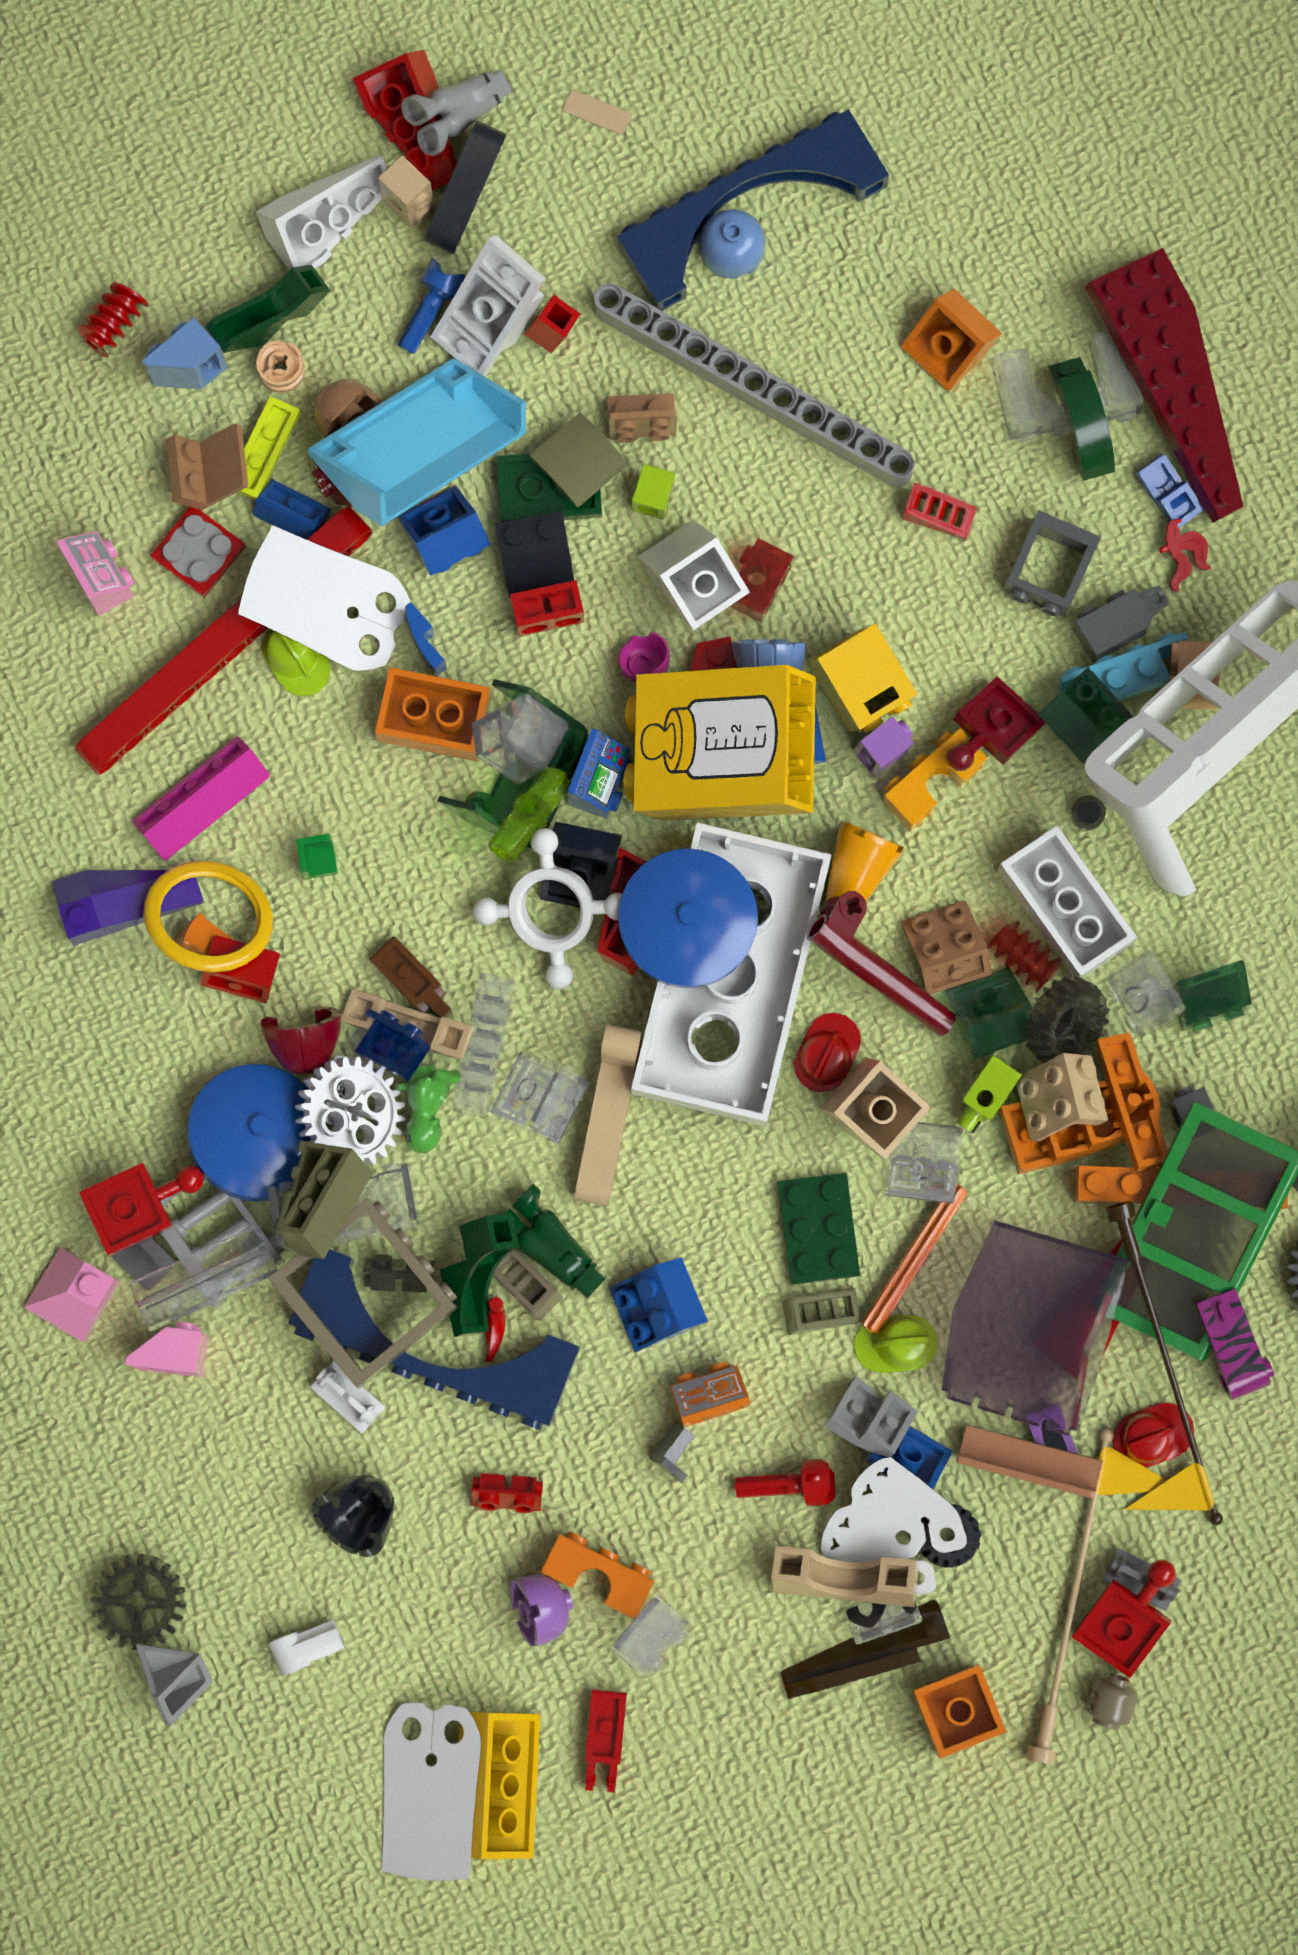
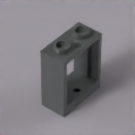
(1061, 533)

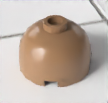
(341, 404)

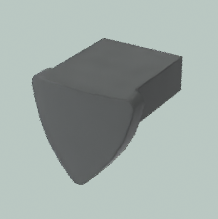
(670, 1450)

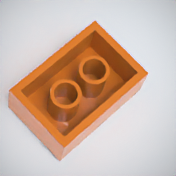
(431, 713)

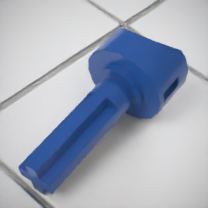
(440, 287)

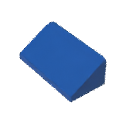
(290, 510)

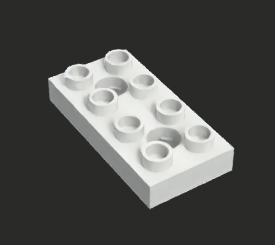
(752, 1000)

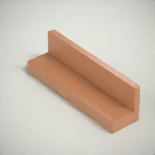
(1030, 1461)

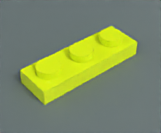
(267, 444)

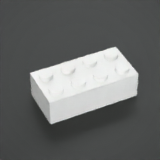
(1066, 903)

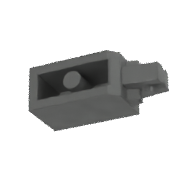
(1119, 621)

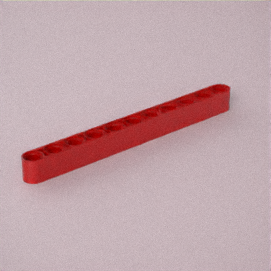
(197, 663)

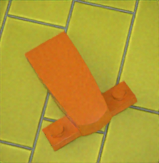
(1131, 1112)

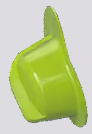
(295, 665)
(901, 1345)

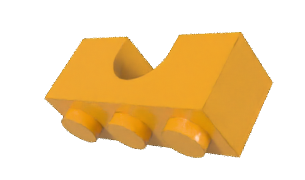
(909, 796)

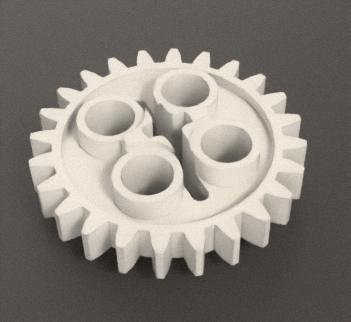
(359, 1084)

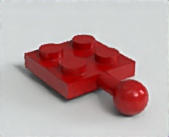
(131, 1208)
(1125, 1625)

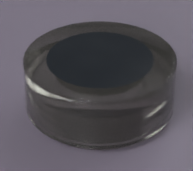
(1088, 813)

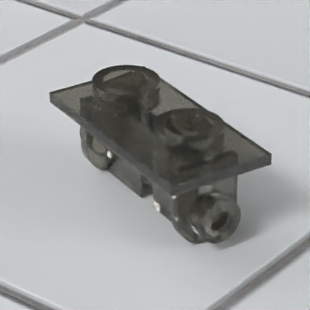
(385, 1270)

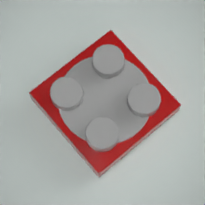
(198, 551)

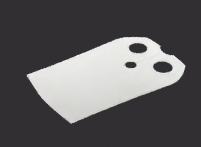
(307, 594)
(427, 1806)

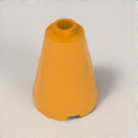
(860, 861)

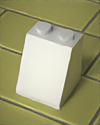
(694, 573)

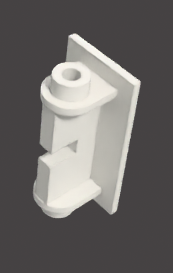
(352, 1403)

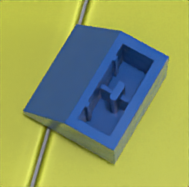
(658, 1304)

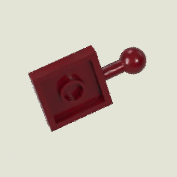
(996, 721)

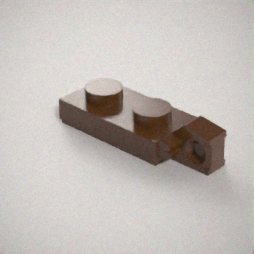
(410, 978)

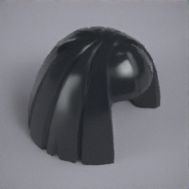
(356, 1514)

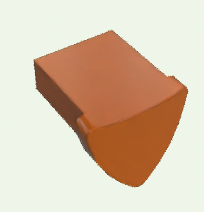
(198, 935)

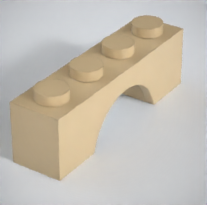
(878, 1581)

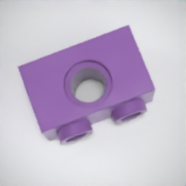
(884, 746)

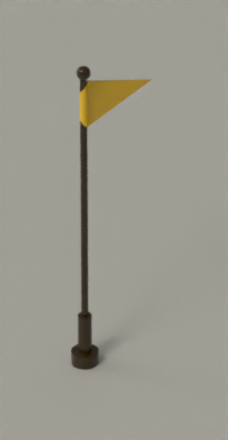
(1190, 1486)

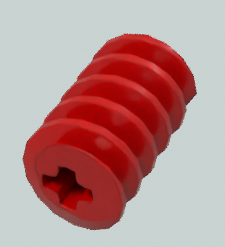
(110, 317)

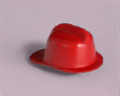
(827, 1052)
(1152, 1435)

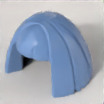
(768, 653)

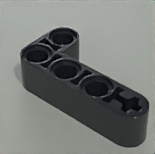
(465, 187)

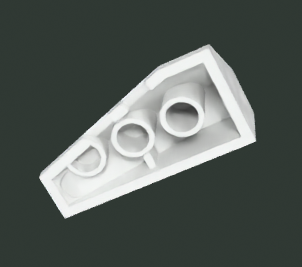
(316, 217)

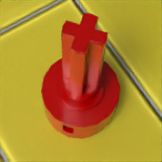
(814, 1482)

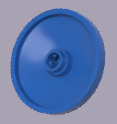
(687, 918)
(246, 1130)

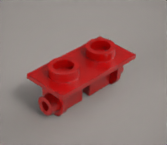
(490, 1494)

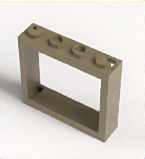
(419, 1266)

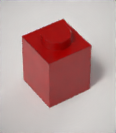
(552, 323)

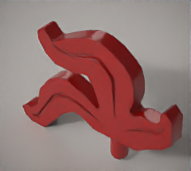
(1189, 541)

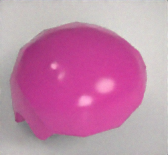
(644, 656)

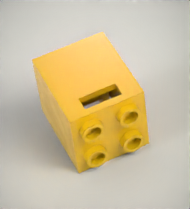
(859, 671)

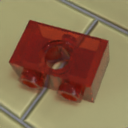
(774, 565)

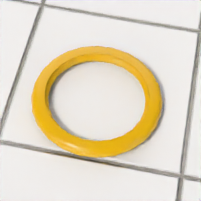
(192, 960)

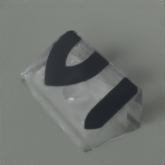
(875, 1620)

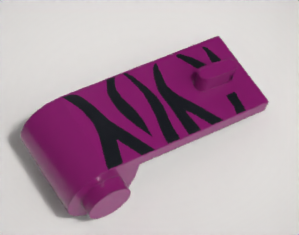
(1234, 1345)

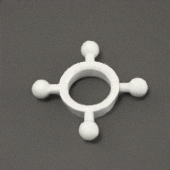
(487, 910)

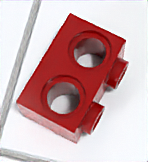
(547, 608)

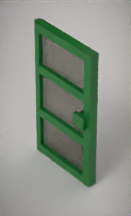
(1203, 1223)

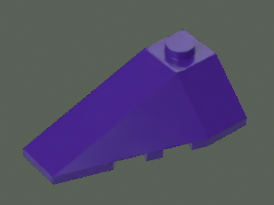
(113, 900)

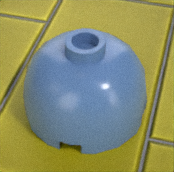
(732, 243)

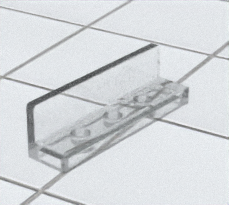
(203, 1278)

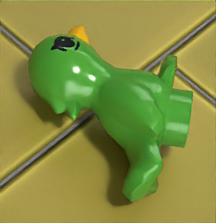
(425, 1097)

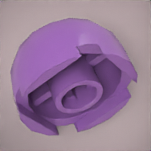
(541, 1607)

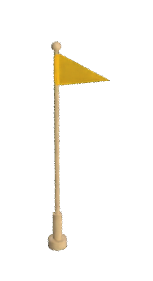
(1117, 1476)

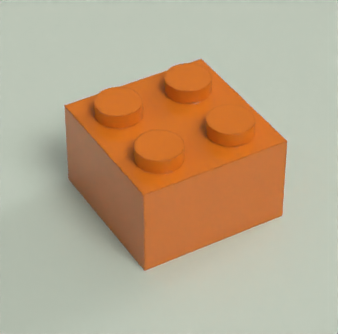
(958, 1711)

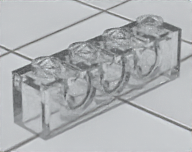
(485, 1046)

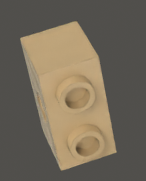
(406, 192)

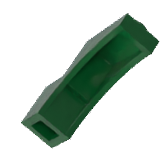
(485, 1245)

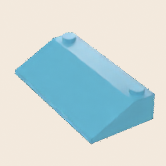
(420, 440)

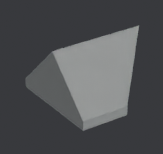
(173, 1679)

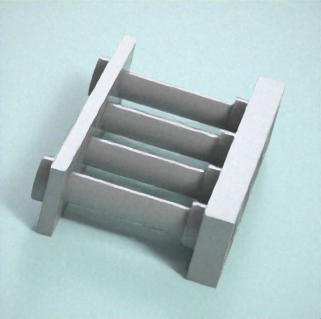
(175, 1235)

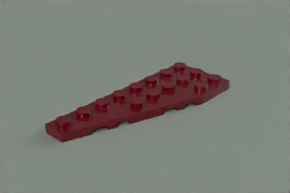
(1166, 354)

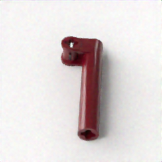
(834, 935)

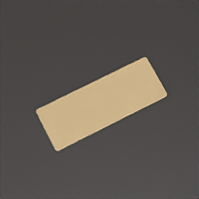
(597, 112)

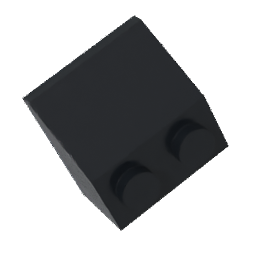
(534, 552)
(589, 855)

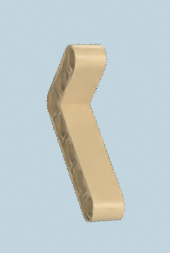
(608, 1115)

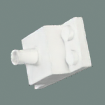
(490, 307)

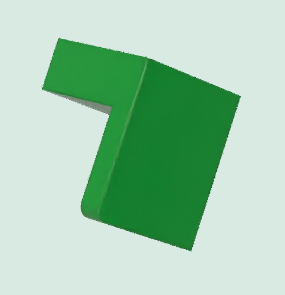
(317, 856)

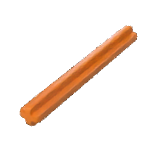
(911, 1262)

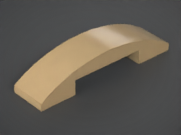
(442, 1034)

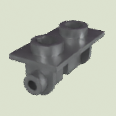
(1133, 1575)

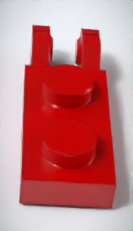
(605, 1735)

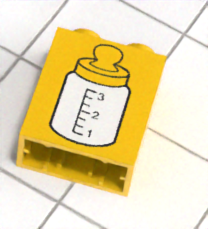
(722, 743)

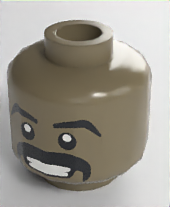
(1112, 1701)

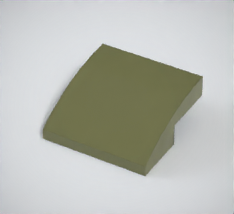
(578, 459)

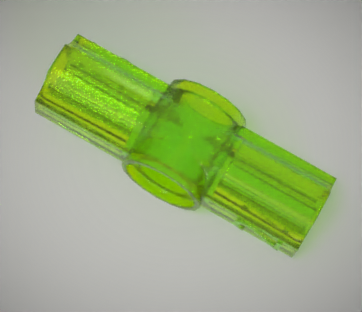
(518, 828)

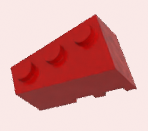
(610, 943)

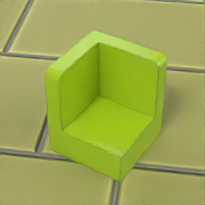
(653, 491)

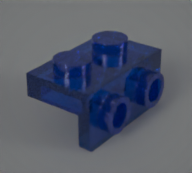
(392, 1044)

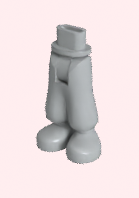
(458, 107)

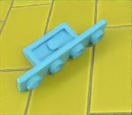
(1132, 672)

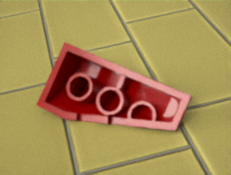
(382, 95)

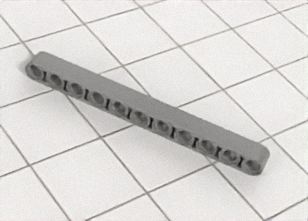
(761, 399)

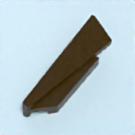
(853, 1661)

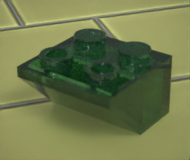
(1085, 714)

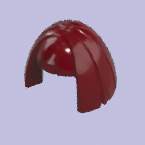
(304, 1047)

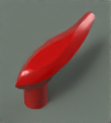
(496, 1323)

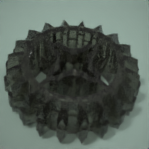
(1066, 1019)
(139, 1585)

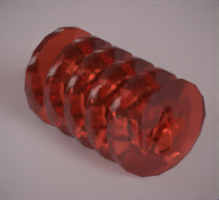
(1025, 955)

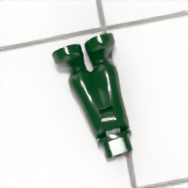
(553, 1245)

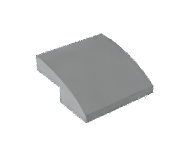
(870, 1419)

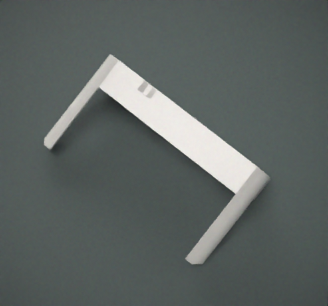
(1211, 749)

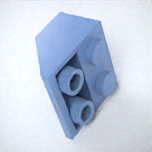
(185, 359)

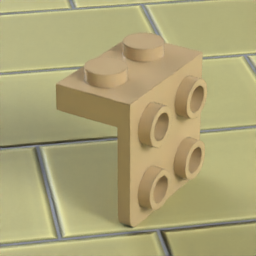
(1061, 1095)

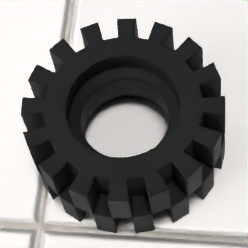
(957, 1557)

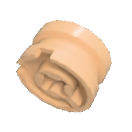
(278, 379)

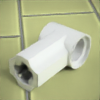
(300, 1649)

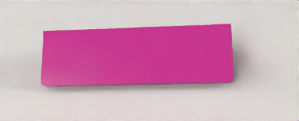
(201, 798)

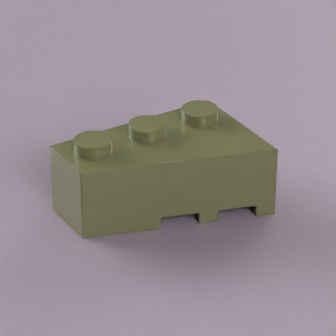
(321, 1197)

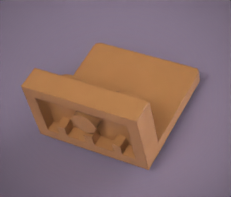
(641, 417)
(207, 469)
(947, 947)

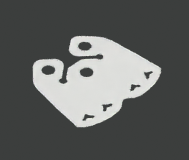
(893, 1506)

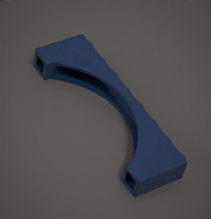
(827, 155)
(523, 1385)

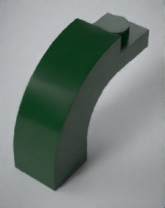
(1085, 417)

